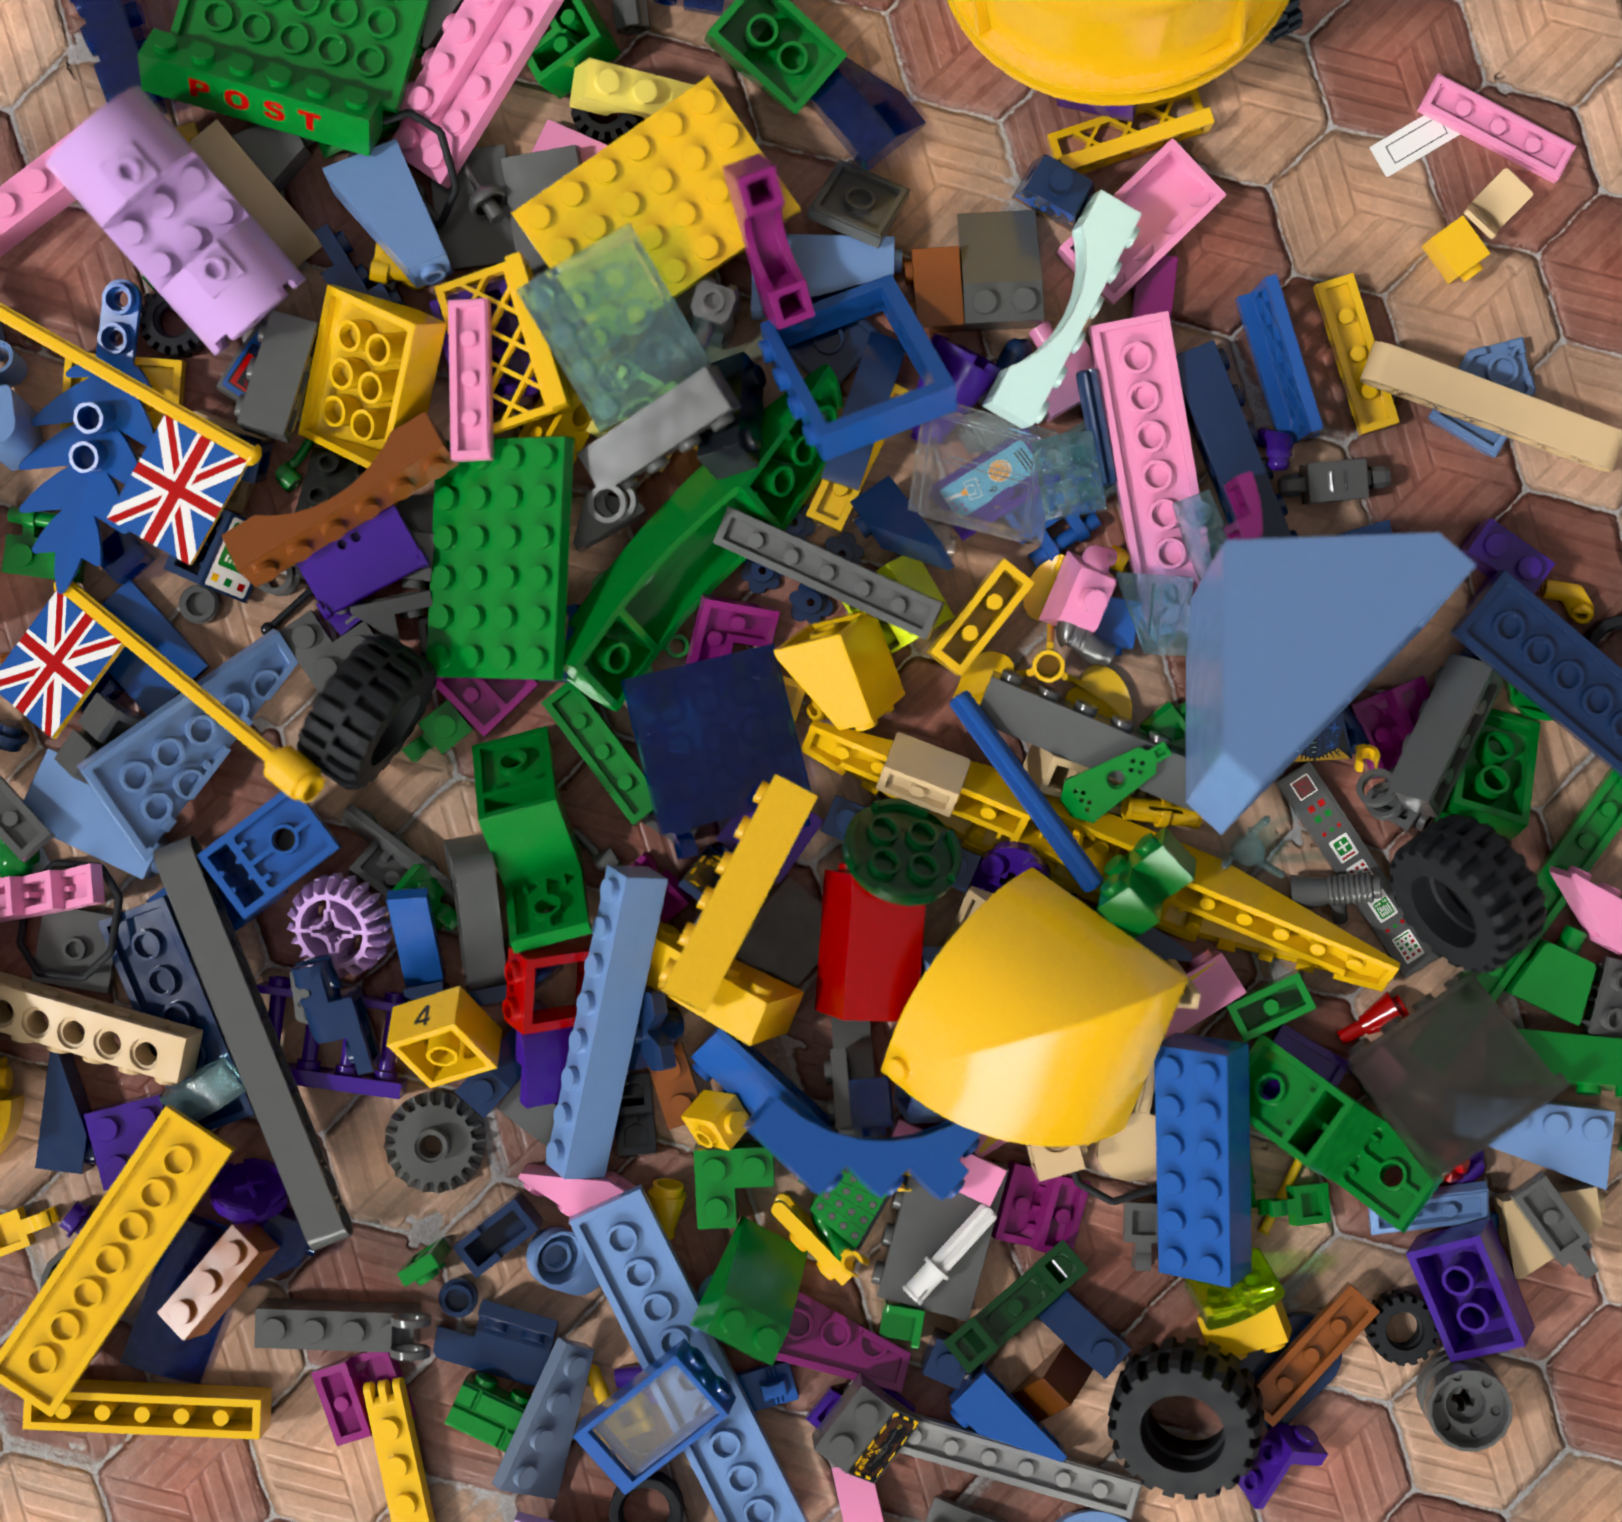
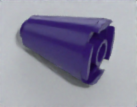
(968, 369)

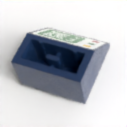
(214, 564)

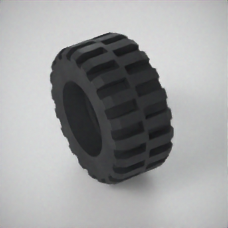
(367, 711)
(1468, 893)
(1179, 1463)

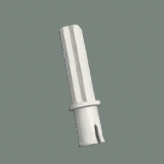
(949, 1254)

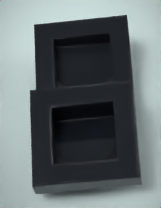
(636, 1118)

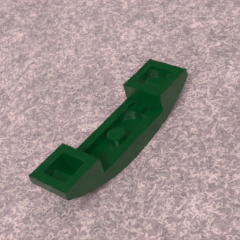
(1015, 1306)

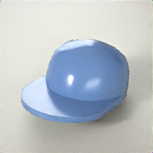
(559, 1262)

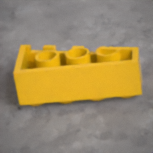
(747, 1001)

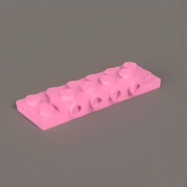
(469, 78)

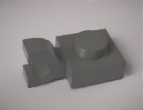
(1140, 1227)

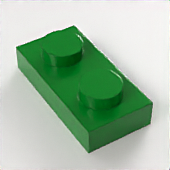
(425, 1264)

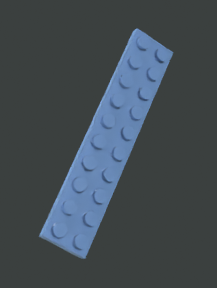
(655, 1311)

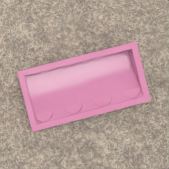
(1172, 198)

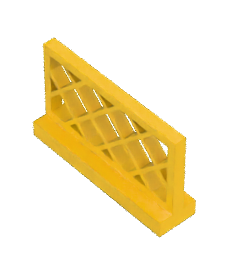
(543, 362)

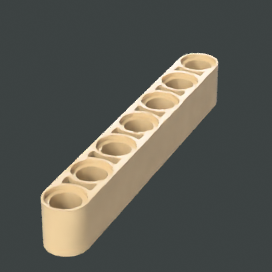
(1492, 406)

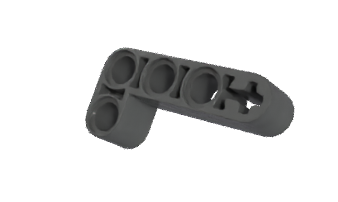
(477, 911)

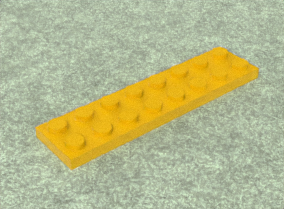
(111, 1259)

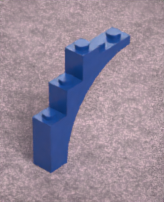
(877, 1163)

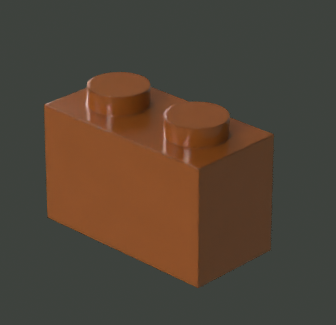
(936, 288)

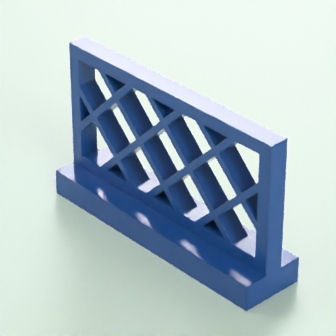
(1279, 361)

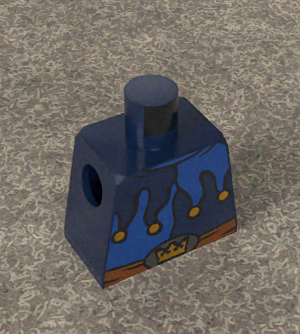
(1054, 191)

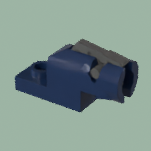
(334, 1012)

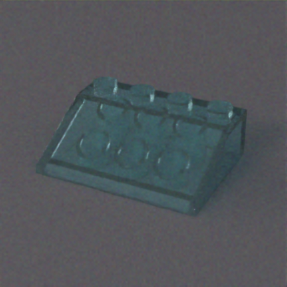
(613, 327)

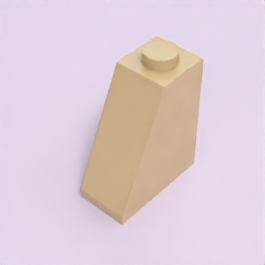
(1520, 1241)

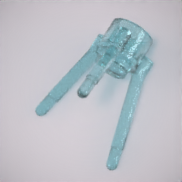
(1250, 850)

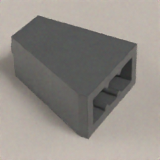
(275, 153)

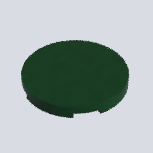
(901, 852)

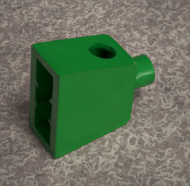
(1556, 977)

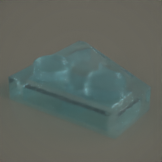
(1158, 610)

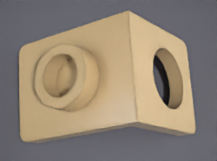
(1498, 202)

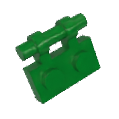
(18, 553)

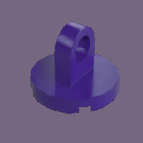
(248, 1192)

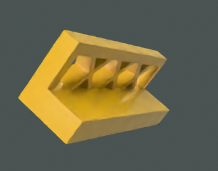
(1132, 142)

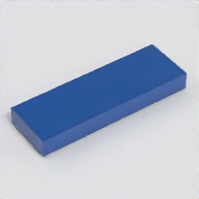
(416, 936)

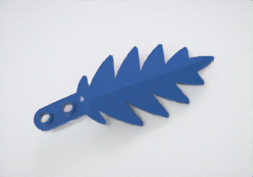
(92, 446)

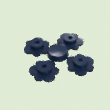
(822, 605)

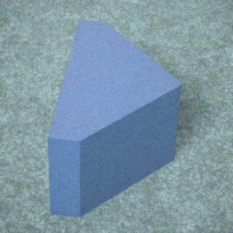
(1289, 641)

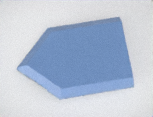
(1501, 364)

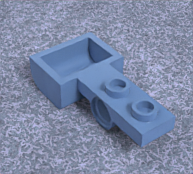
(17, 434)

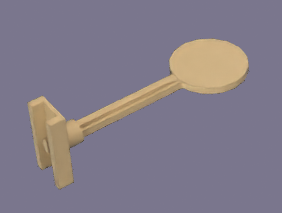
(1132, 1152)

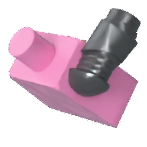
(1081, 598)

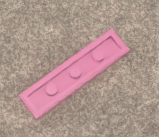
(1496, 128)
(471, 380)

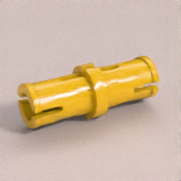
(1159, 812)

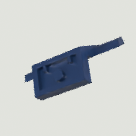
(504, 1343)

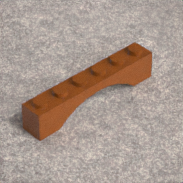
(407, 462)

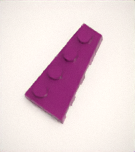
(840, 1347)

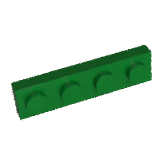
(601, 751)

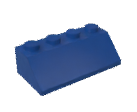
(752, 1076)

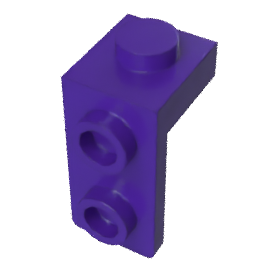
(1276, 1453)

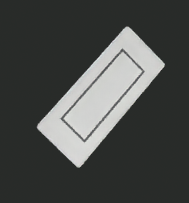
(1410, 144)

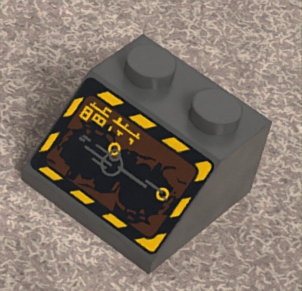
(864, 1430)

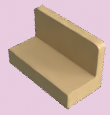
(923, 774)

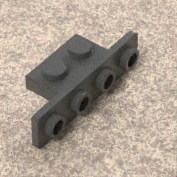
(387, 856)
(850, 1060)

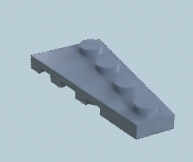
(545, 1431)

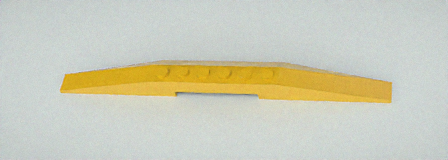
(1215, 906)

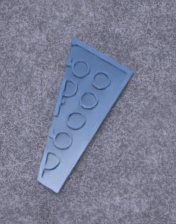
(176, 749)

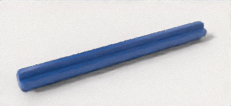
(1026, 791)

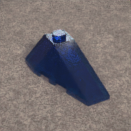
(865, 113)

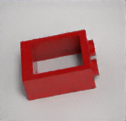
(520, 979)

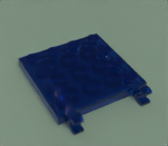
(712, 738)

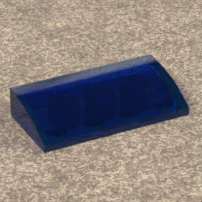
(152, 1341)

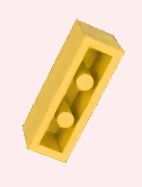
(980, 617)

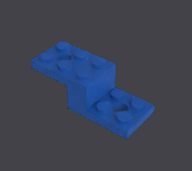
(250, 865)

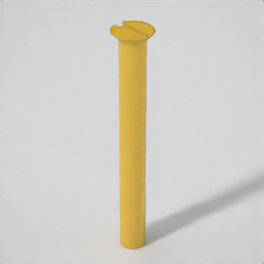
(1289, 1180)

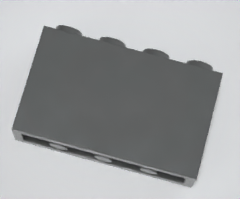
(920, 1231)

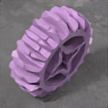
(348, 913)

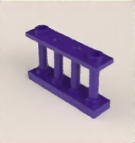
(344, 1077)

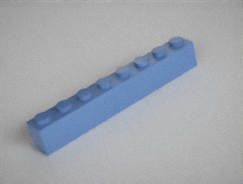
(606, 1021)

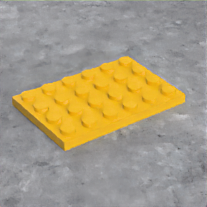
(662, 182)

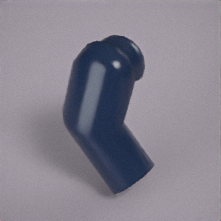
(1014, 352)

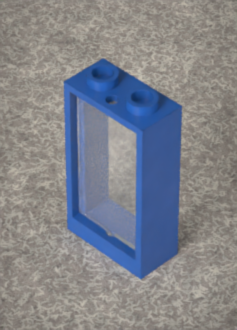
(655, 1416)

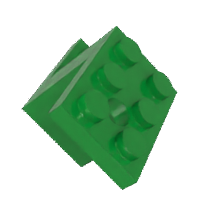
(531, 839)
(1335, 1135)

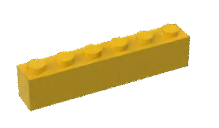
(738, 894)
(158, 1410)

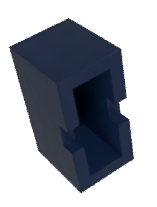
(498, 1234)

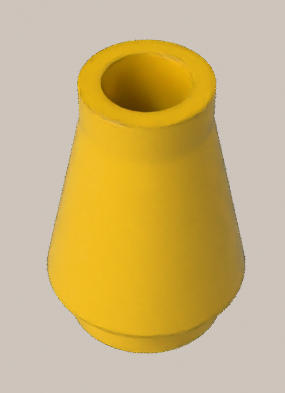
(667, 1201)

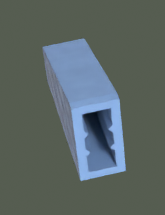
(391, 210)
(836, 265)
(81, 819)

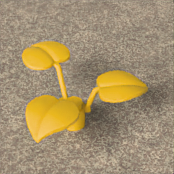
(1097, 684)

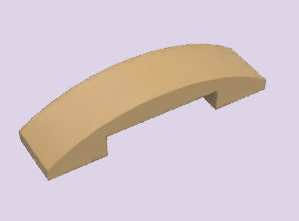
(256, 193)

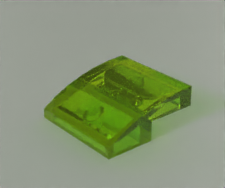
(1227, 1306)

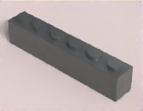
(1079, 731)

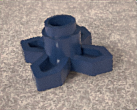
(656, 1033)

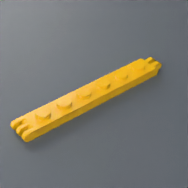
(398, 1451)

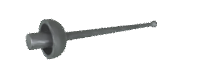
(486, 199)

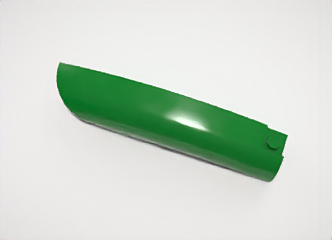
(674, 557)

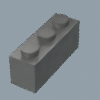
(278, 376)

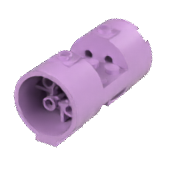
(174, 219)

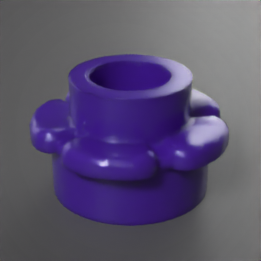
(76, 1218)

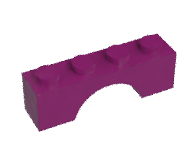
(758, 210)

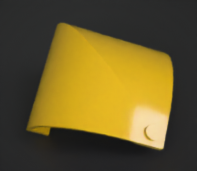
(1035, 1020)

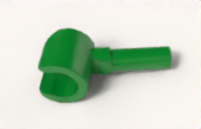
(287, 474)

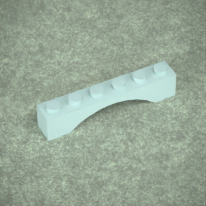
(1098, 239)

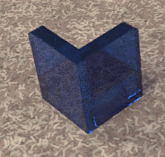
(124, 557)

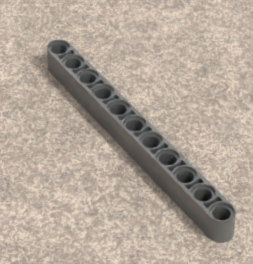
(253, 1043)

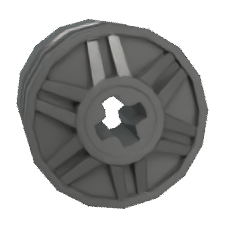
(1474, 1418)

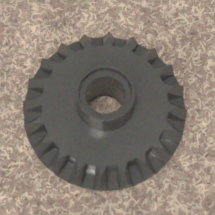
(456, 1127)

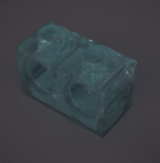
(1068, 475)

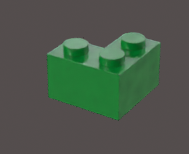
(574, 37)
(1142, 880)
(721, 1173)

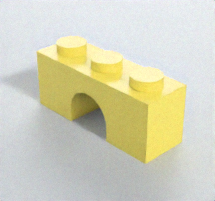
(618, 89)

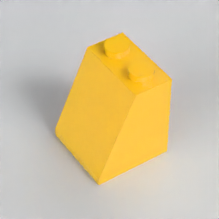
(844, 669)

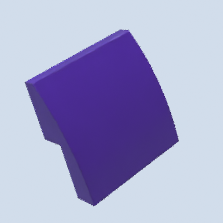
(542, 1062)

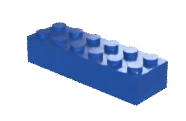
(1203, 1158)

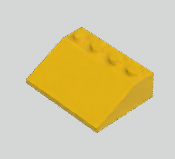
(368, 372)

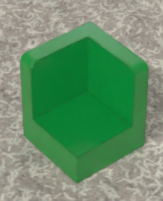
(901, 1322)

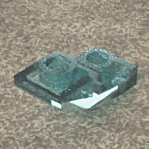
(1200, 529)
(206, 1091)

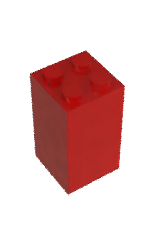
(866, 952)

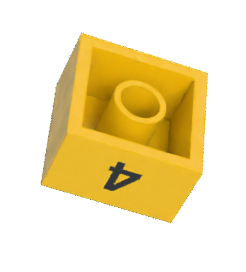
(444, 1037)

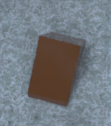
(1053, 1383)

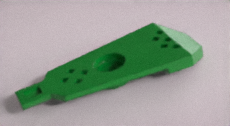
(1101, 791)

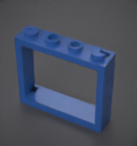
(882, 419)

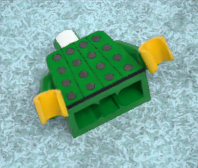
(847, 1217)

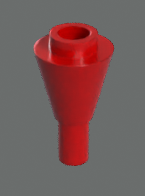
(1374, 1018)

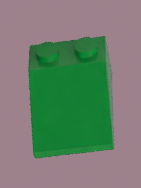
(776, 49)
(1498, 775)
(752, 1292)

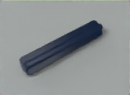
(1096, 421)

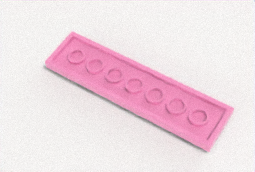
(1147, 438)

